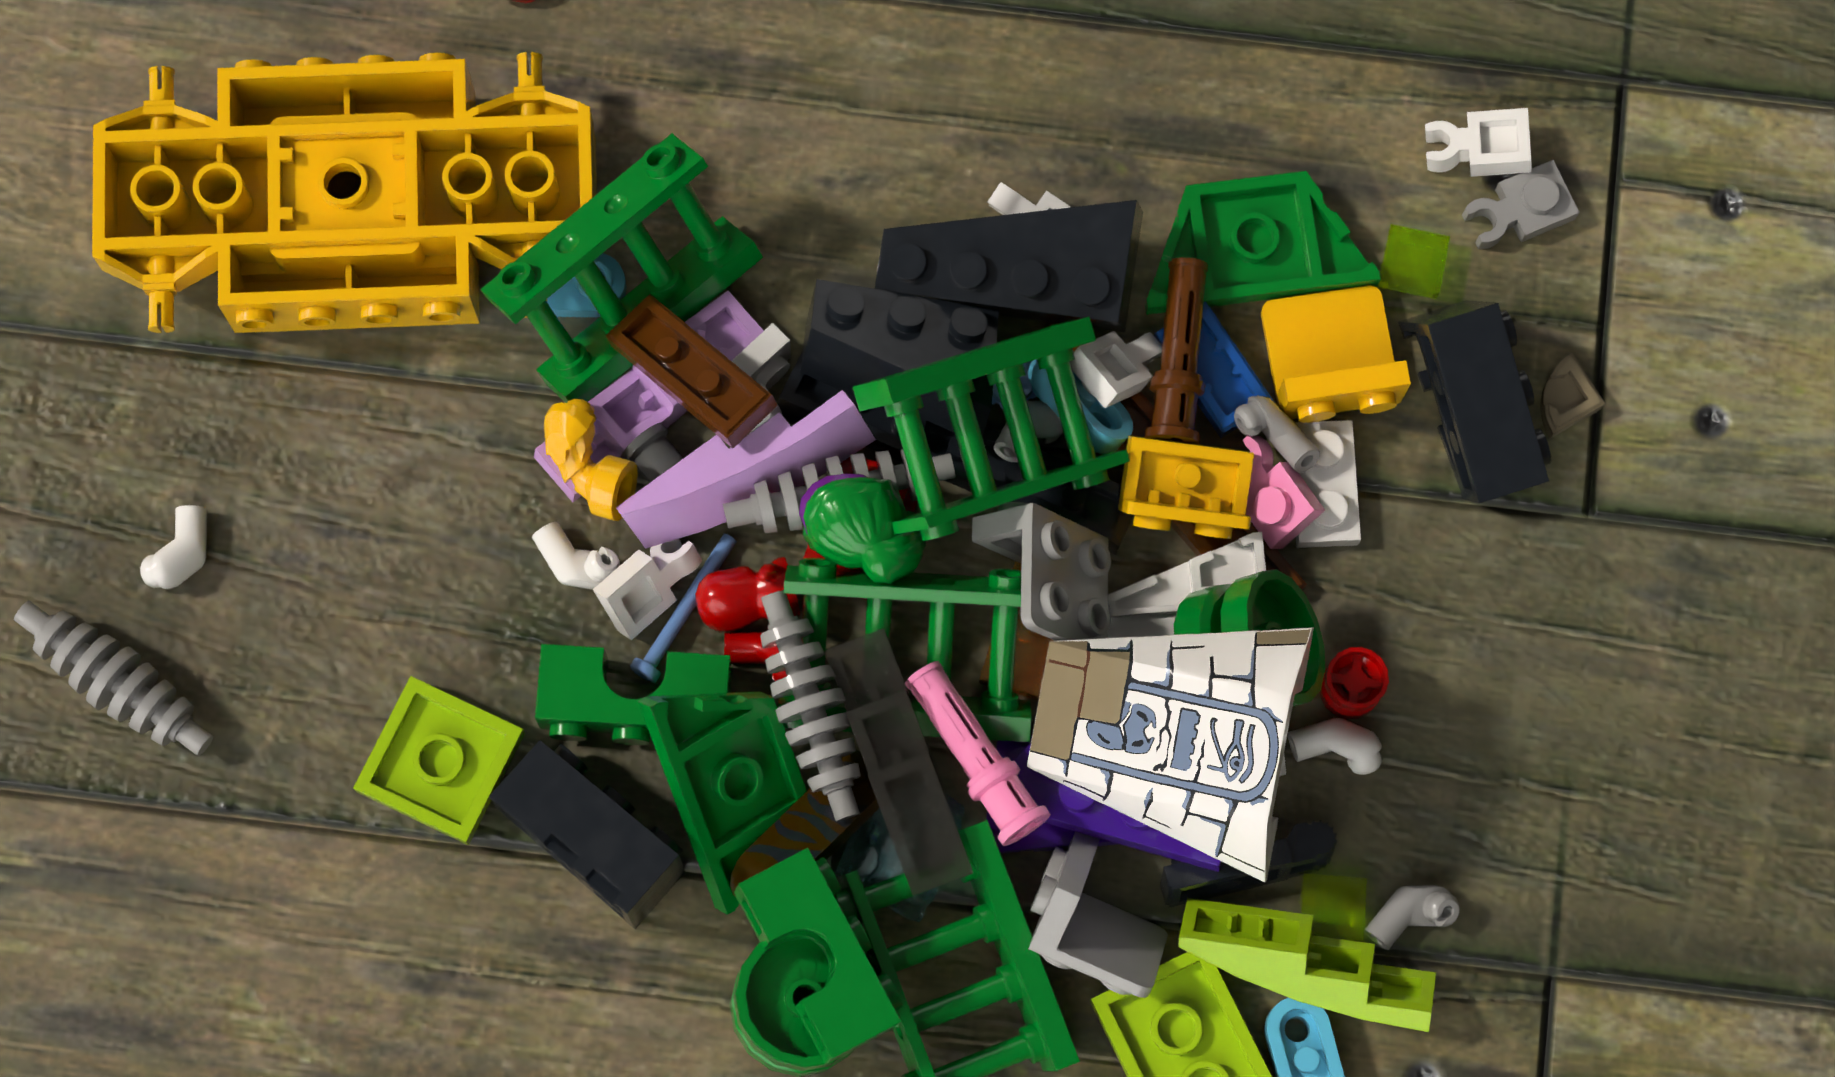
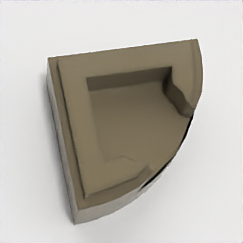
(1568, 397)

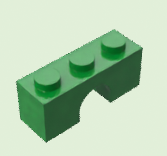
(577, 700)
(799, 901)

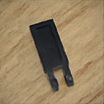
(1301, 852)

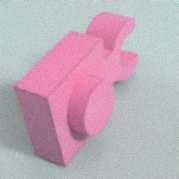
(1278, 497)

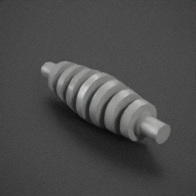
(766, 507)
(113, 678)
(810, 705)

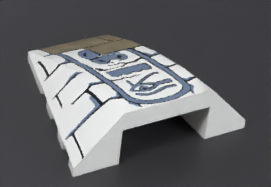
(1176, 732)

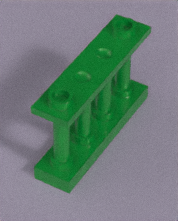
(682, 284)
(954, 383)
(999, 708)
(1017, 980)

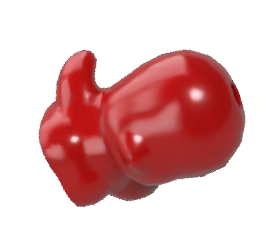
(733, 596)

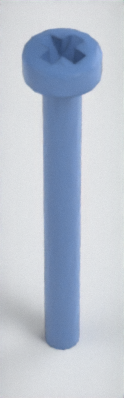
(647, 667)

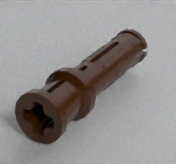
(1177, 381)

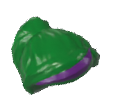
(851, 525)

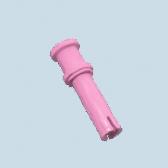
(991, 777)

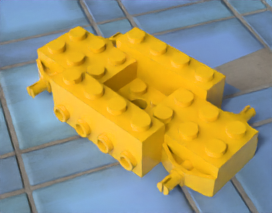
(254, 203)

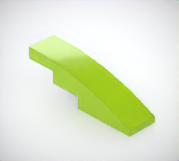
(1326, 972)

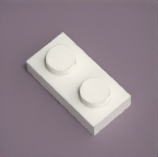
(1334, 485)

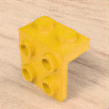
(1332, 354)

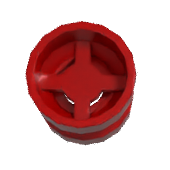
(1358, 672)

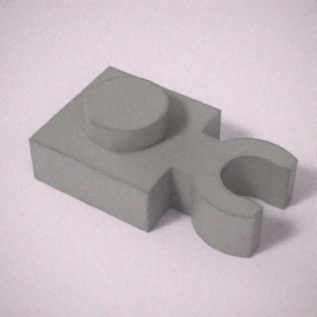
(1527, 203)

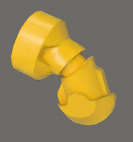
(568, 441)

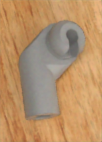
(1285, 435)
(1412, 907)

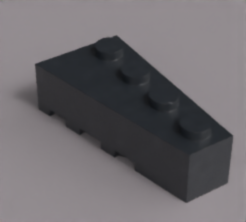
(1024, 264)

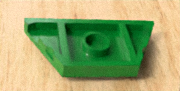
(1261, 242)
(726, 774)

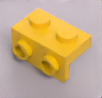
(1186, 485)

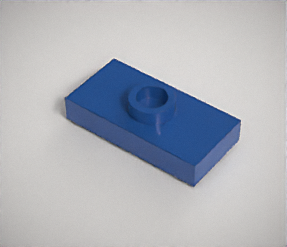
(1225, 373)

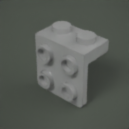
(1060, 572)
(1089, 933)

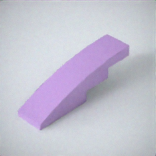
(638, 403)
(693, 491)

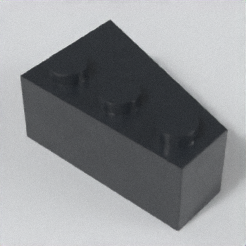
(875, 333)
(1480, 398)
(590, 831)

